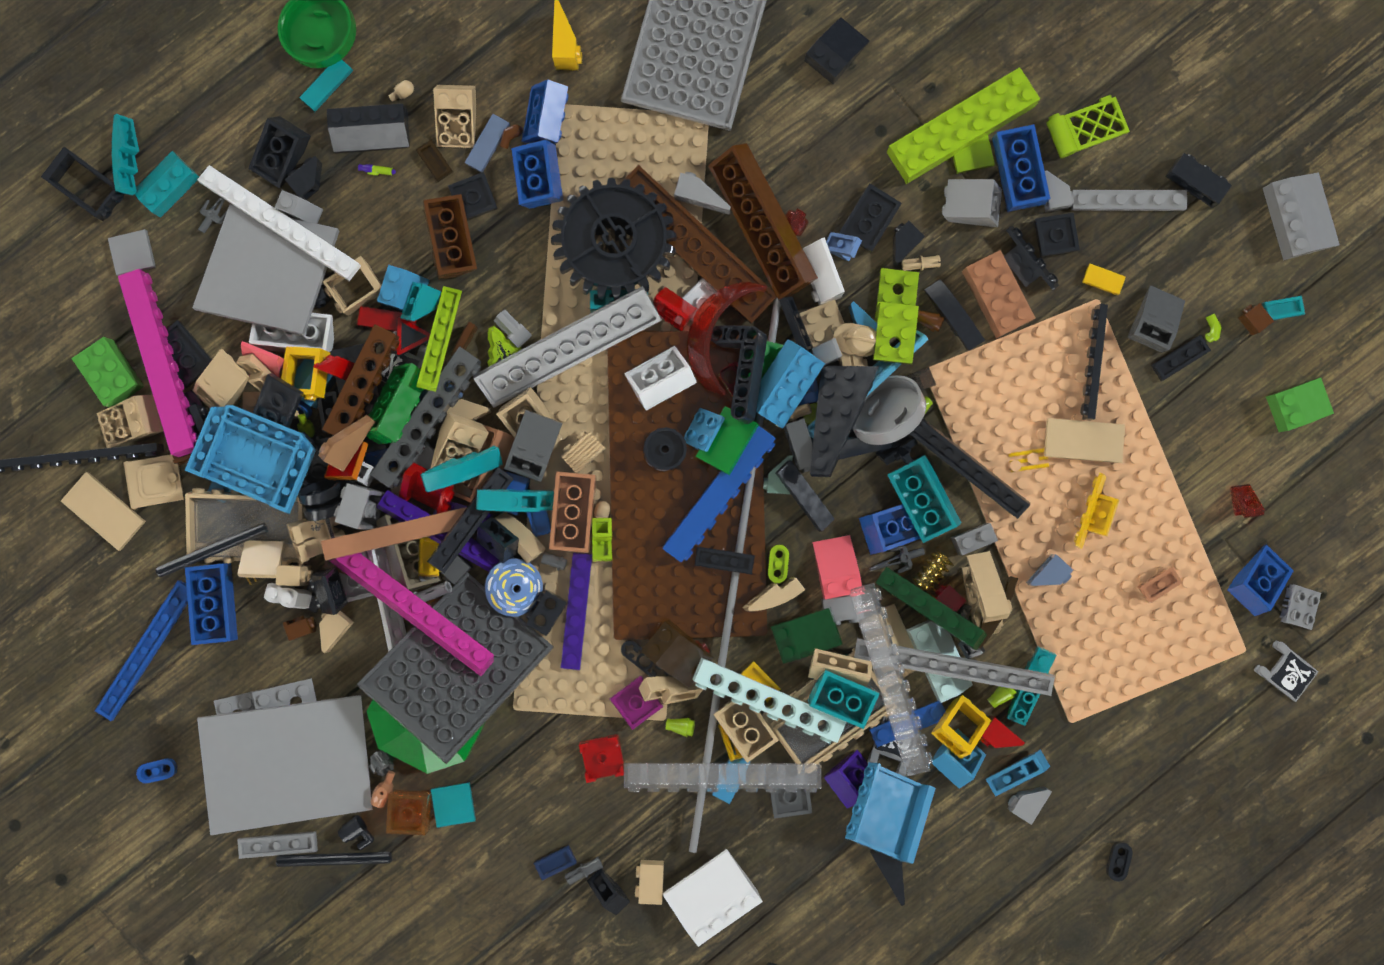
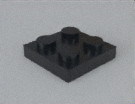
(475, 195)
(1056, 234)

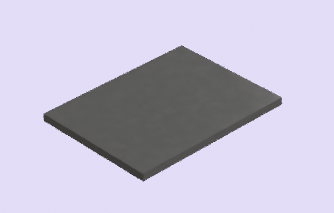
(436, 692)

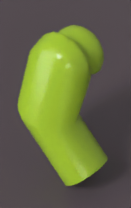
(1215, 326)

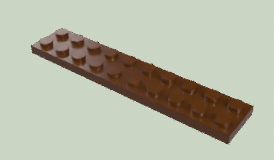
(705, 252)

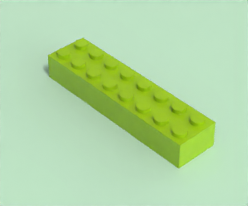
(963, 125)

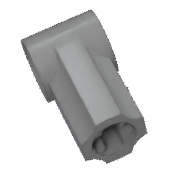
(516, 332)

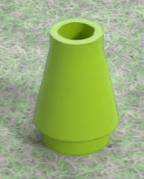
(1001, 696)
(681, 726)

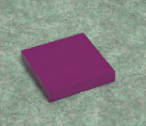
(632, 705)

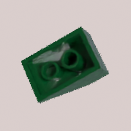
(804, 634)

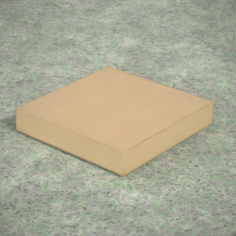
(261, 559)

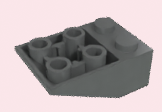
(1157, 320)
(533, 445)

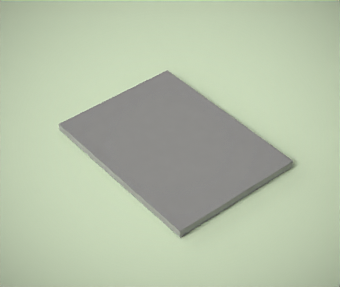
(694, 58)
(284, 764)

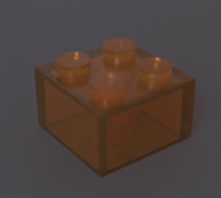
(408, 812)

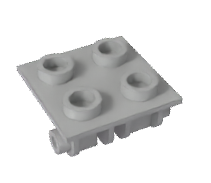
(1301, 606)

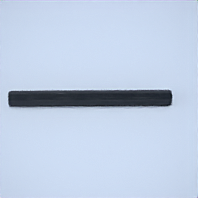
(211, 550)
(333, 859)

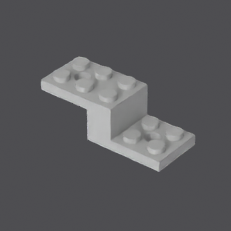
(267, 697)

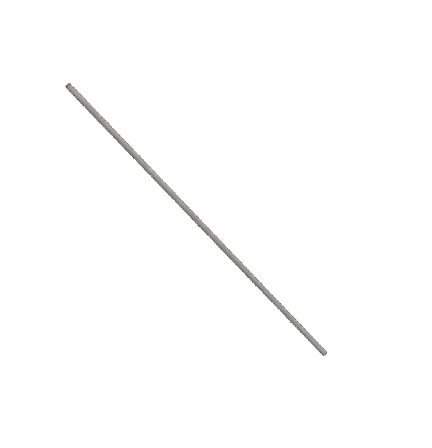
(729, 612)

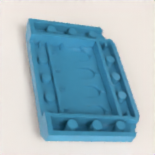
(252, 456)

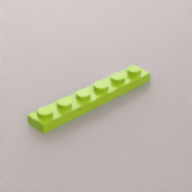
(439, 339)

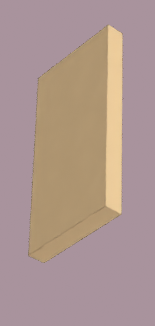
(1084, 440)
(103, 511)

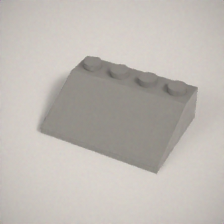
(1300, 215)

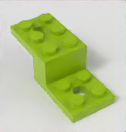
(896, 316)

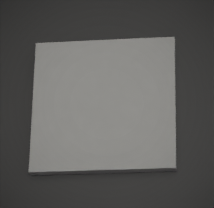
(262, 275)

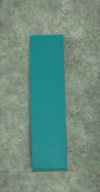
(123, 154)
(460, 470)

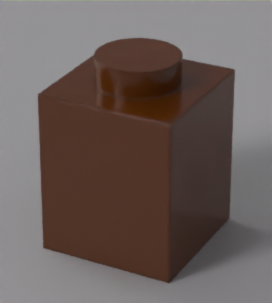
(1255, 318)

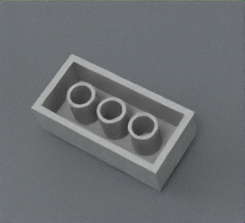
(359, 507)

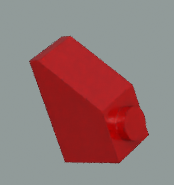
(999, 735)

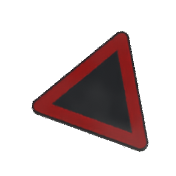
(410, 336)

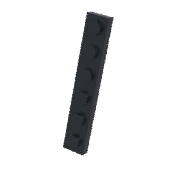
(1093, 369)
(466, 524)

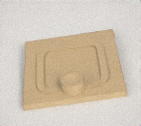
(153, 481)

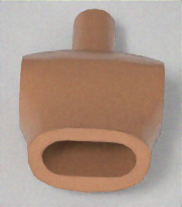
(382, 790)

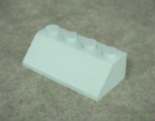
(932, 638)

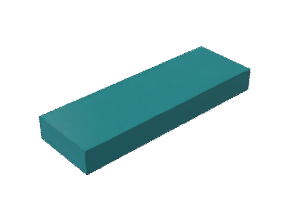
(326, 84)

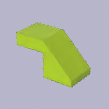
(602, 539)

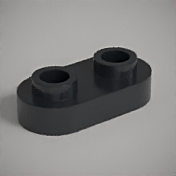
(1121, 861)

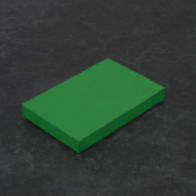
(728, 443)

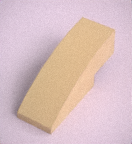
(529, 545)
(775, 595)
(668, 689)

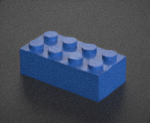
(1021, 168)
(211, 603)

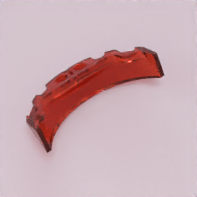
(702, 328)

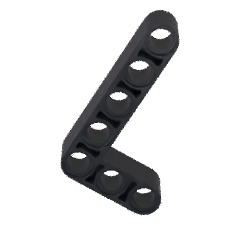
(745, 366)

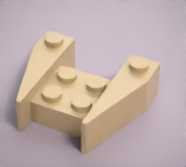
(985, 590)

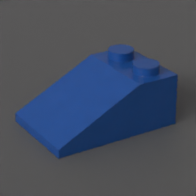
(888, 529)
(1261, 581)

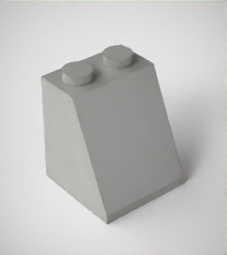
(972, 202)

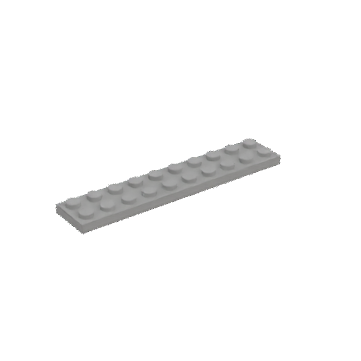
(567, 347)

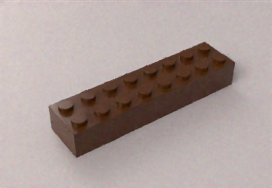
(762, 221)

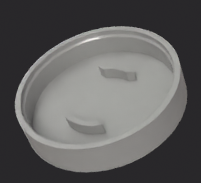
(890, 411)

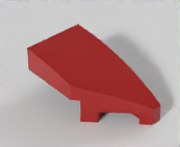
(336, 366)

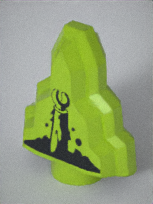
(499, 346)

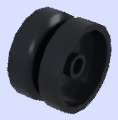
(664, 437)
(320, 499)

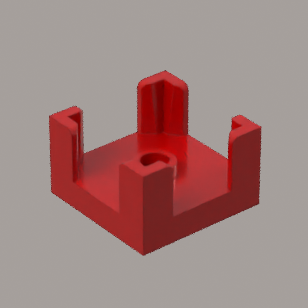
(602, 757)

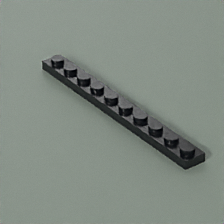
(75, 458)

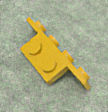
(1098, 514)

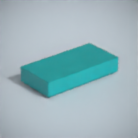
(1285, 307)

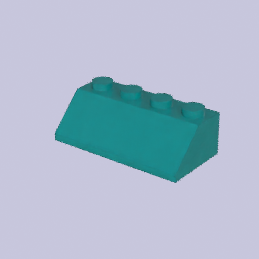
(924, 499)

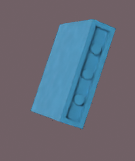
(890, 813)

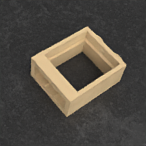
(334, 279)

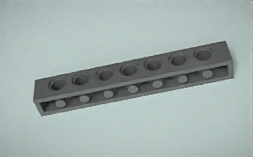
(427, 406)

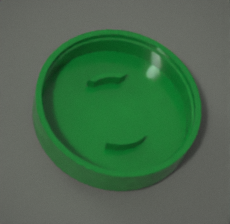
(317, 31)

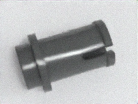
(554, 561)

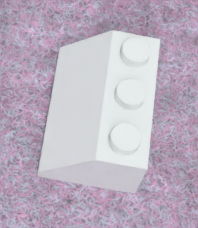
(828, 285)
(660, 378)

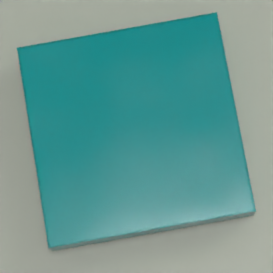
(453, 804)

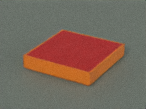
(353, 468)

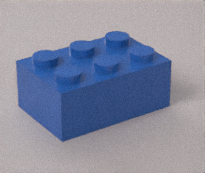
(537, 174)

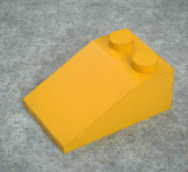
(565, 51)

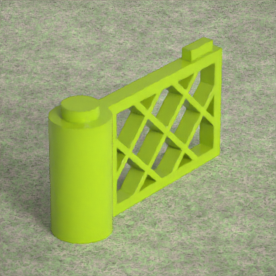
(1064, 132)

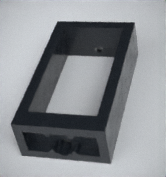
(60, 166)

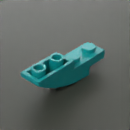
(515, 500)
(1024, 701)

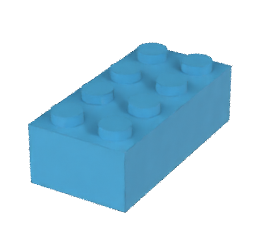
(787, 382)

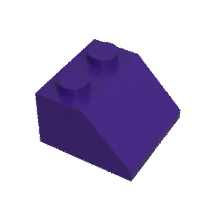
(847, 778)

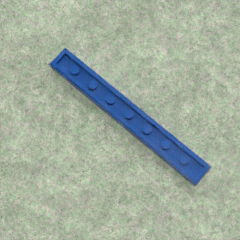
(144, 652)

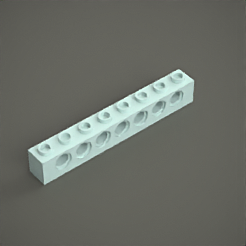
(706, 669)

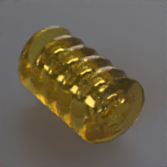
(932, 572)

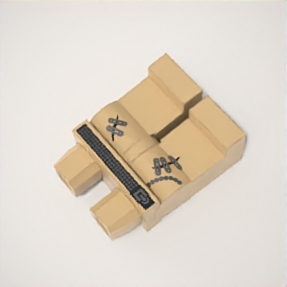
(309, 534)

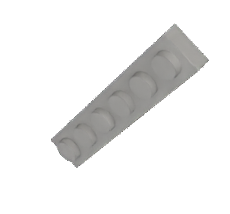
(1130, 200)

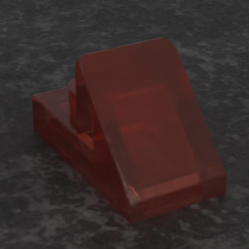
(1246, 501)

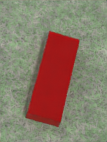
(382, 318)

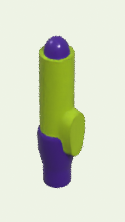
(376, 170)

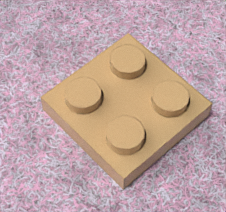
(822, 322)

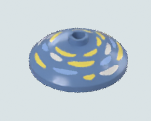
(501, 582)

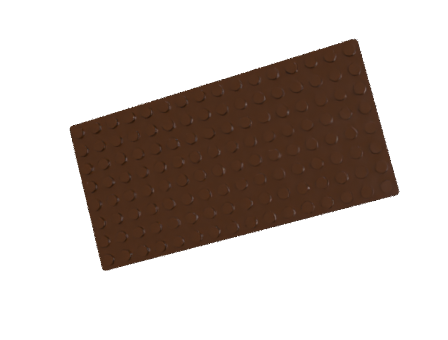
(652, 503)

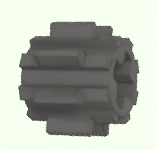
(381, 763)

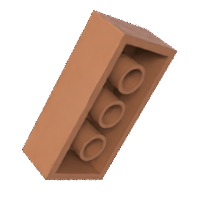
(998, 294)
(572, 512)

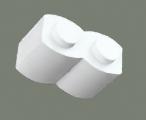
(288, 596)

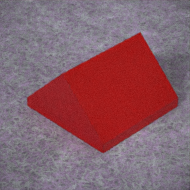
(673, 308)

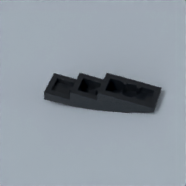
(954, 315)

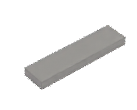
(277, 844)

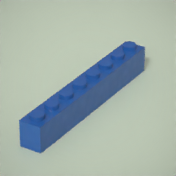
(716, 496)

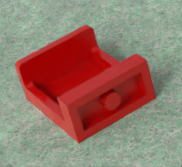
(413, 487)

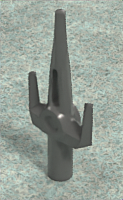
(211, 215)
(904, 557)

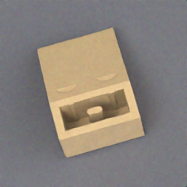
(455, 115)
(221, 382)
(130, 421)
(458, 438)

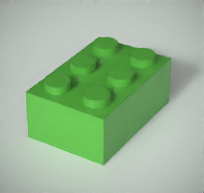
(108, 372)

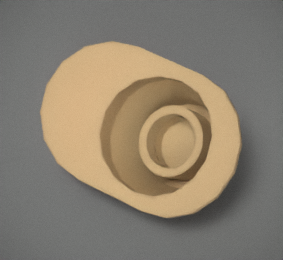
(856, 339)

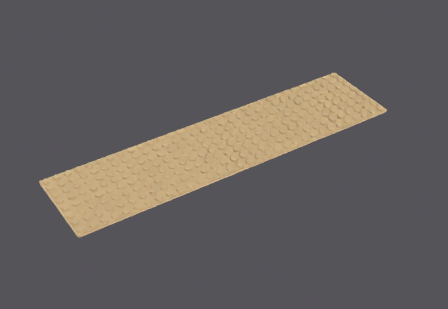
(592, 147)

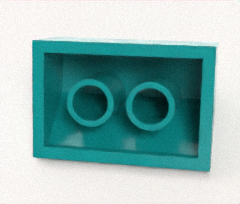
(166, 184)
(843, 699)

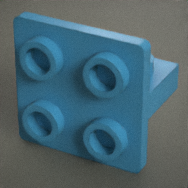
(703, 429)

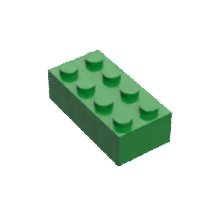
(395, 404)

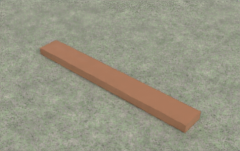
(390, 535)

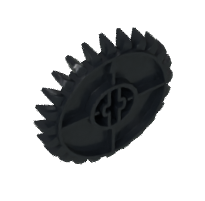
(626, 215)

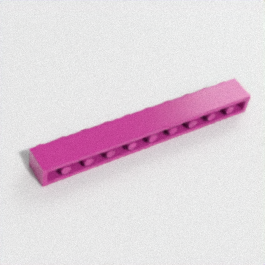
(158, 362)
(416, 611)

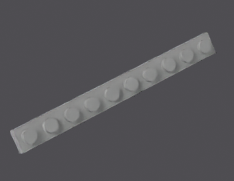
(968, 669)

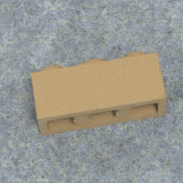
(844, 666)

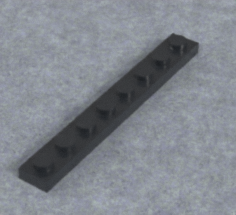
(970, 468)

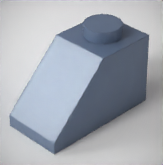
(1051, 572)

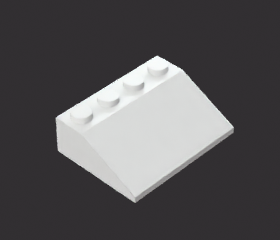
(712, 897)

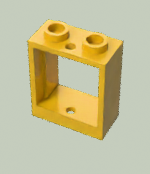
(319, 377)
(950, 738)

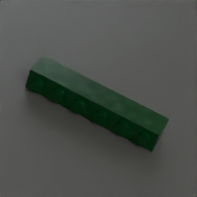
(931, 608)

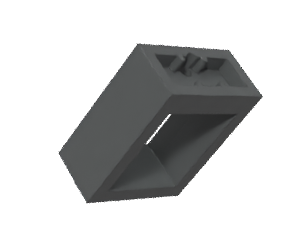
(799, 444)

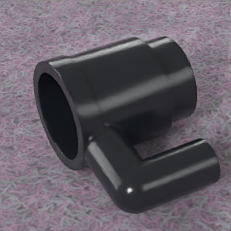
(353, 829)

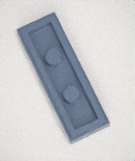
(487, 143)

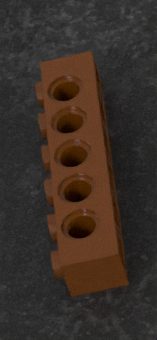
(360, 371)

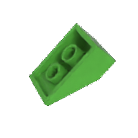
(1299, 405)

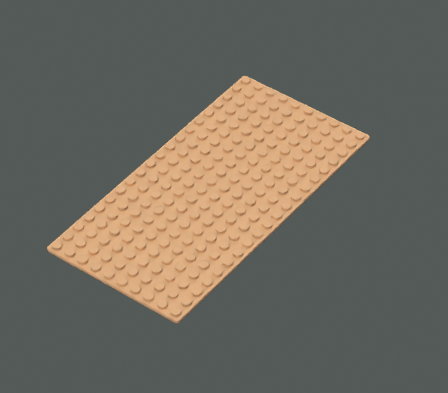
(1098, 621)

